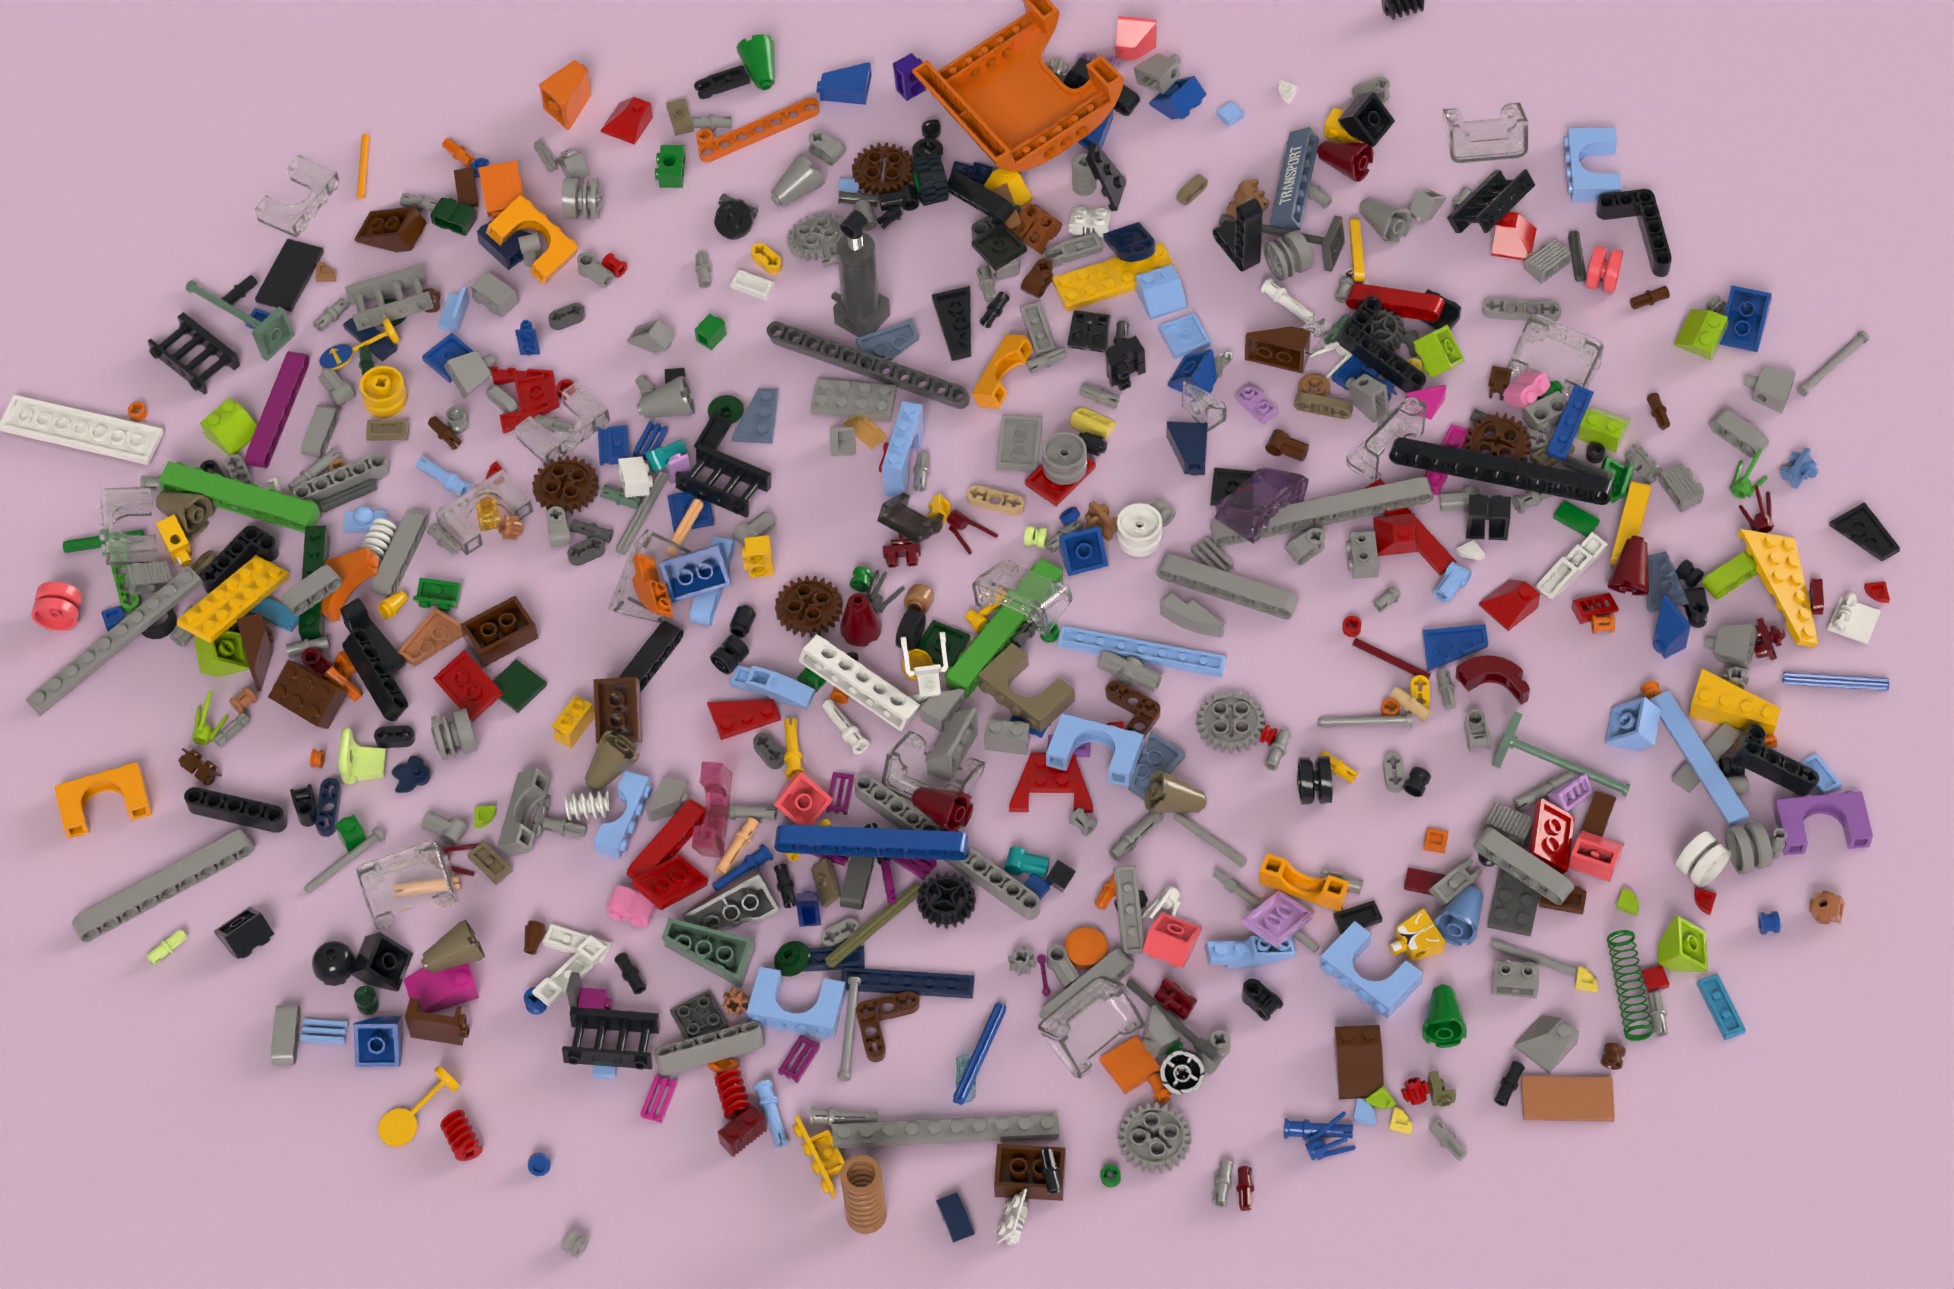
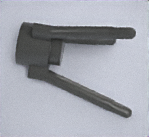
(875, 598)

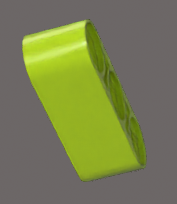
(1730, 575)

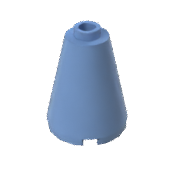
(1461, 917)

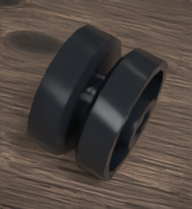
(1314, 780)

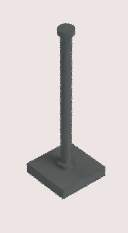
(1331, 244)

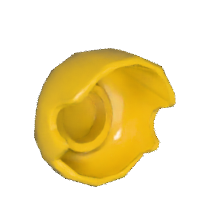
(917, 658)

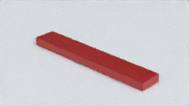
(1427, 544)

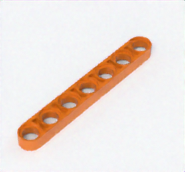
(752, 136)

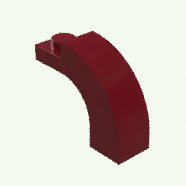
(1493, 670)

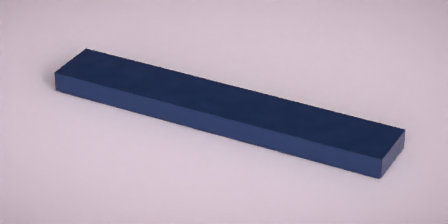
(919, 982)

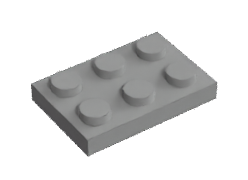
(1019, 443)

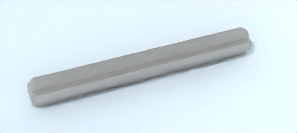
(641, 513)

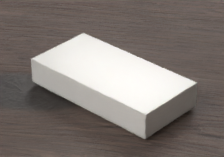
(752, 285)

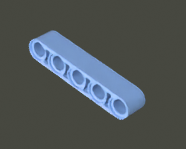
(706, 604)

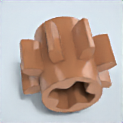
(510, 527)
(735, 1001)

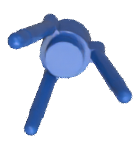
(1318, 1149)

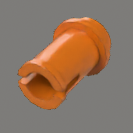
(1161, 1093)

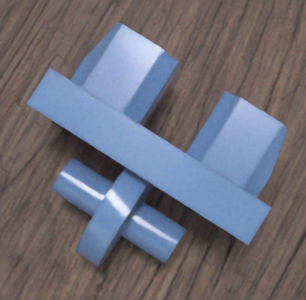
(1802, 468)

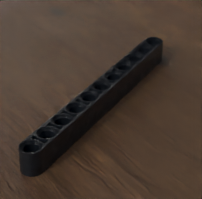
(1501, 471)

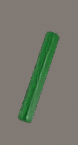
(90, 542)

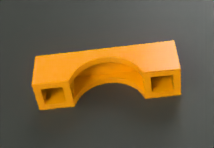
(1010, 353)
(1325, 891)

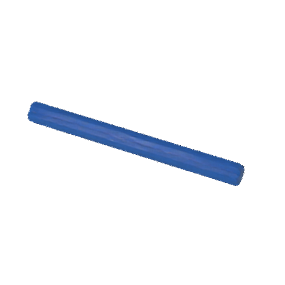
(979, 1053)

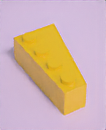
(1723, 702)

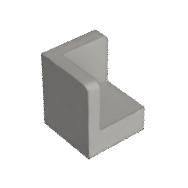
(842, 441)

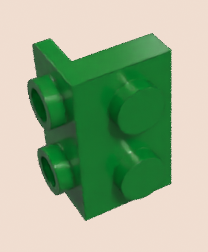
(1621, 477)
(437, 593)

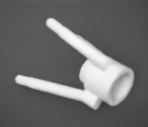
(1340, 350)
(1166, 899)

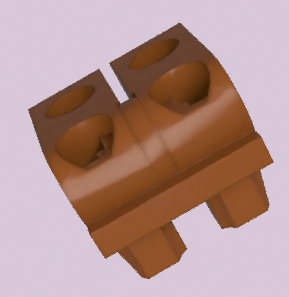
(1036, 227)

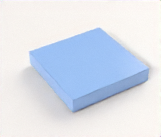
(1184, 336)

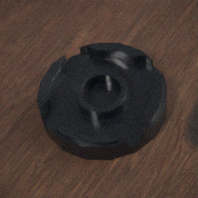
(733, 220)

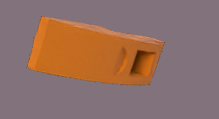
(649, 588)

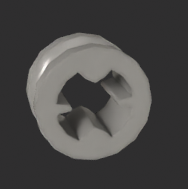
(1715, 304)

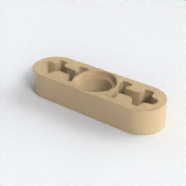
(991, 493)

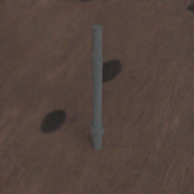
(1199, 1044)

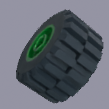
(930, 179)

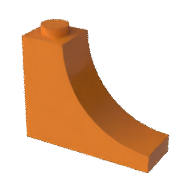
(353, 570)

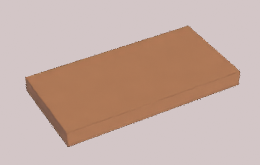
(1567, 1098)

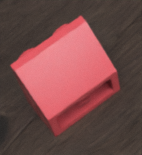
(1595, 855)

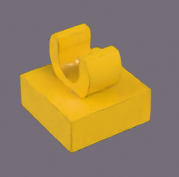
(939, 505)

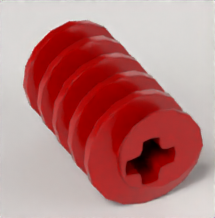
(731, 1092)
(460, 1136)

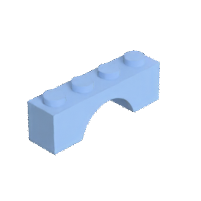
(614, 836)

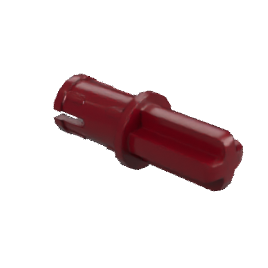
(1245, 1188)

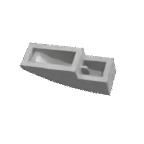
(1191, 616)

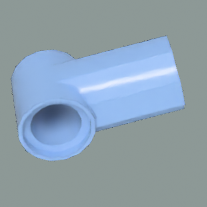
(1454, 578)

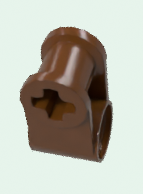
(1038, 278)

